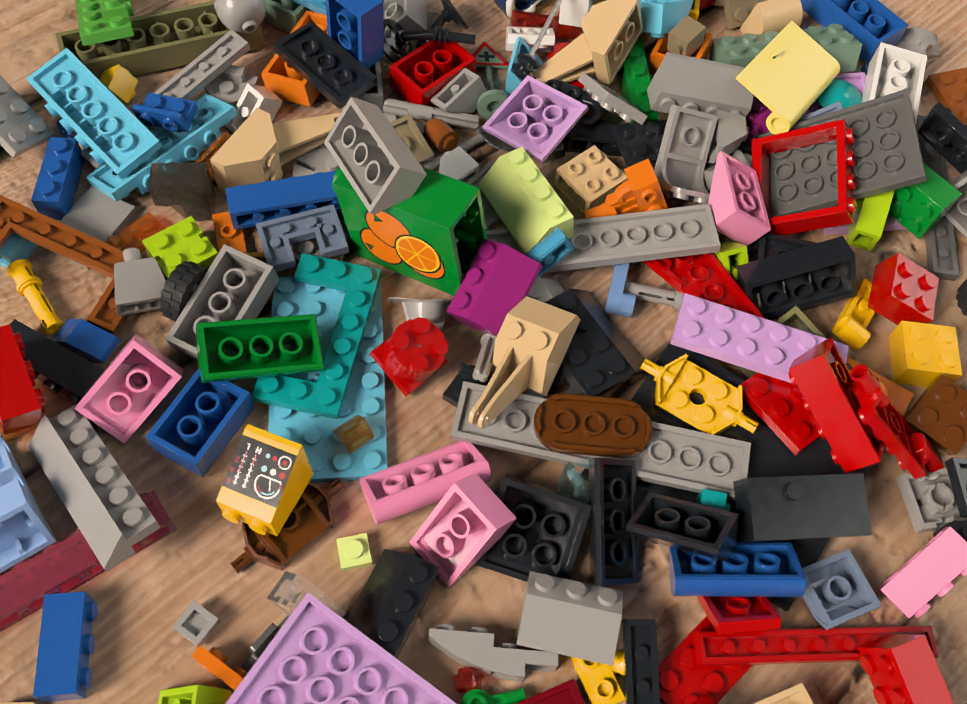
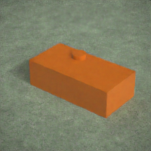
(285, 80)

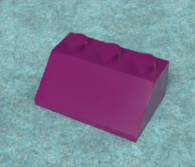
(493, 286)

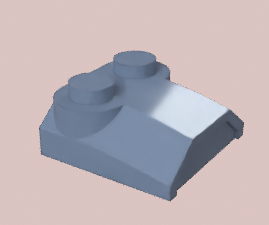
(838, 590)

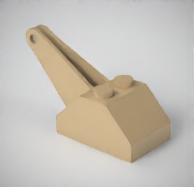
(262, 147)
(525, 356)

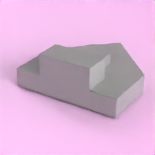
(230, 84)

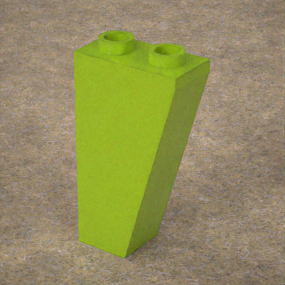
(869, 220)

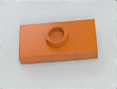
(226, 234)

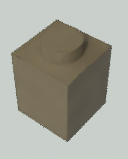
(686, 37)

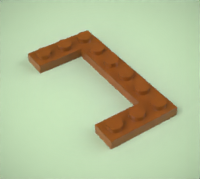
(71, 244)

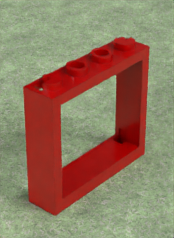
(846, 181)

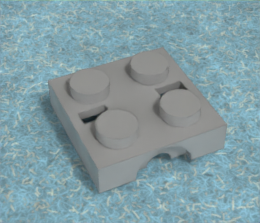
(936, 500)

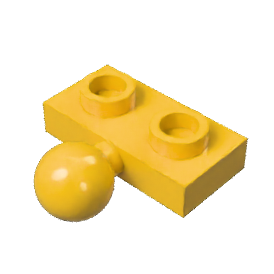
(599, 679)

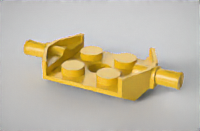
(721, 404)

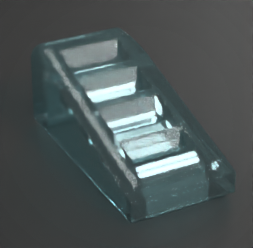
(572, 484)

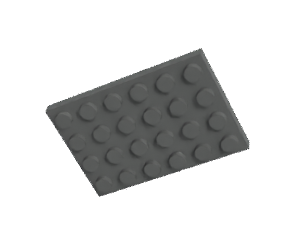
(884, 152)

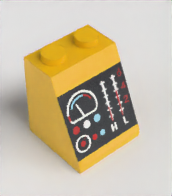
(264, 481)

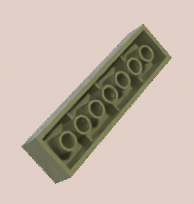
(159, 41)

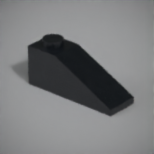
(585, 136)

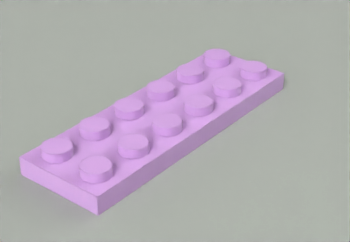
(742, 337)

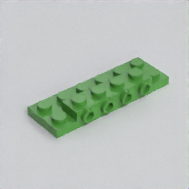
(104, 20)

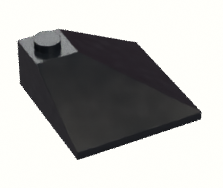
(542, 536)

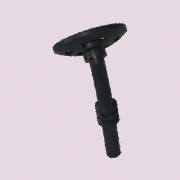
(448, 14)
(400, 39)

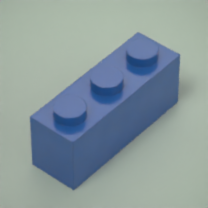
(58, 178)
(65, 647)

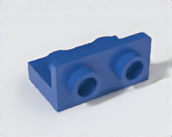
(166, 112)

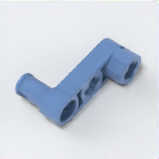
(620, 302)

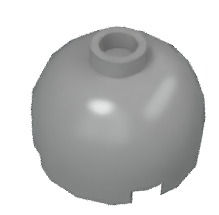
(241, 14)

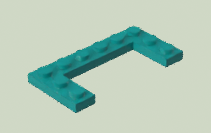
(328, 394)

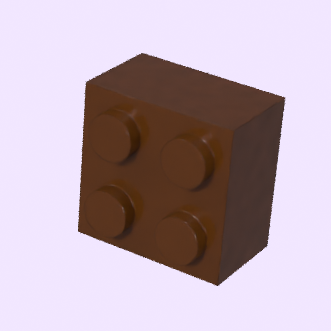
(941, 415)

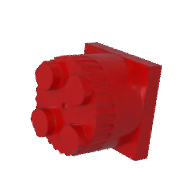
(412, 354)

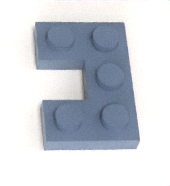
(316, 223)

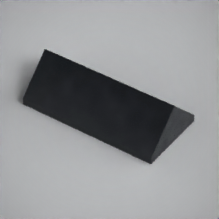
(613, 504)

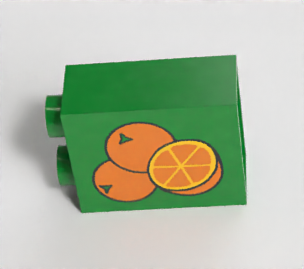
(423, 237)

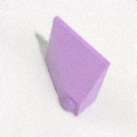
(535, 118)

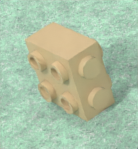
(589, 178)

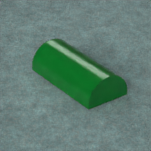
(258, 347)

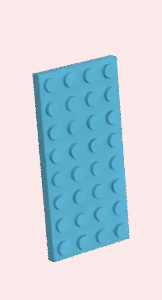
(363, 396)

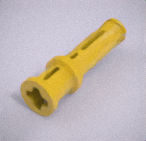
(31, 288)

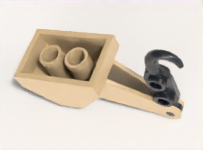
(601, 49)

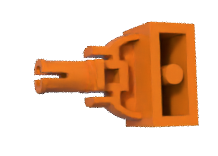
(635, 195)

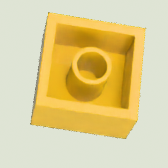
(923, 352)

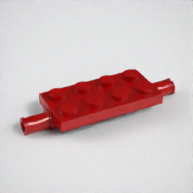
(888, 424)

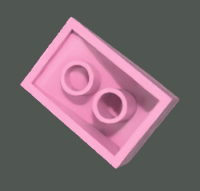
(737, 201)
(129, 389)
(462, 528)

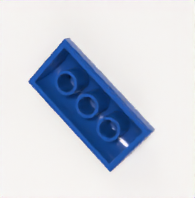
(750, 572)

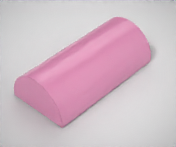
(421, 480)

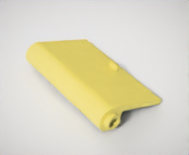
(791, 79)

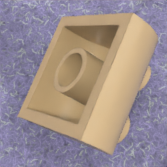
(772, 16)

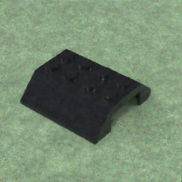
(598, 352)

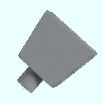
(137, 283)

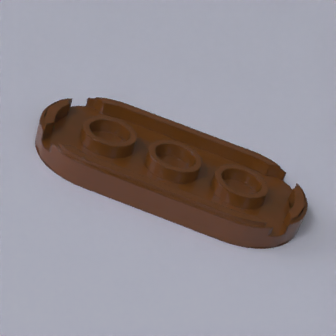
(592, 425)

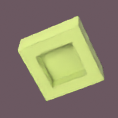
(354, 552)

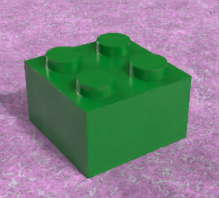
(923, 204)

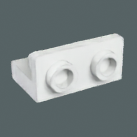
(529, 35)

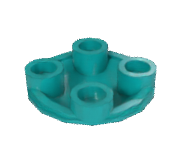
(840, 91)

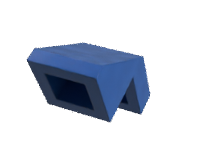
(87, 340)

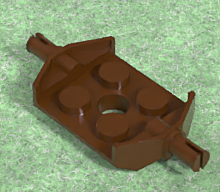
(312, 518)

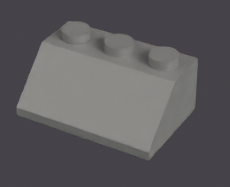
(570, 618)

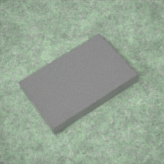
(98, 216)

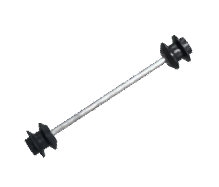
(527, 61)

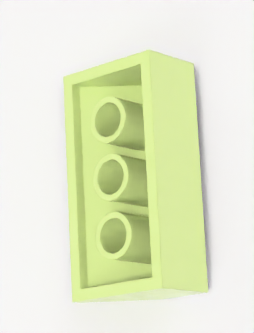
(525, 200)

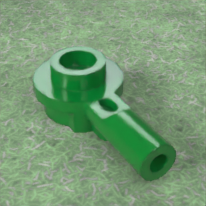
(478, 696)

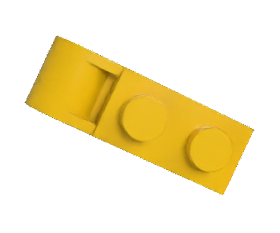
(855, 318)

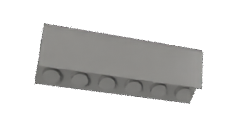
(92, 486)

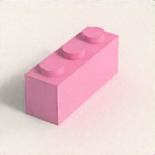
(927, 573)

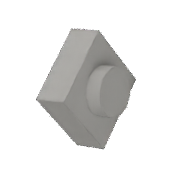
(196, 624)

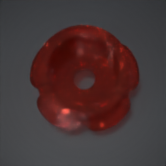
(467, 679)

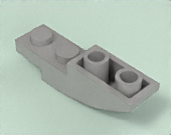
(476, 650)

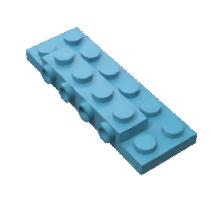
(93, 114)
(177, 148)

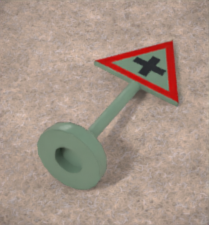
(493, 98)

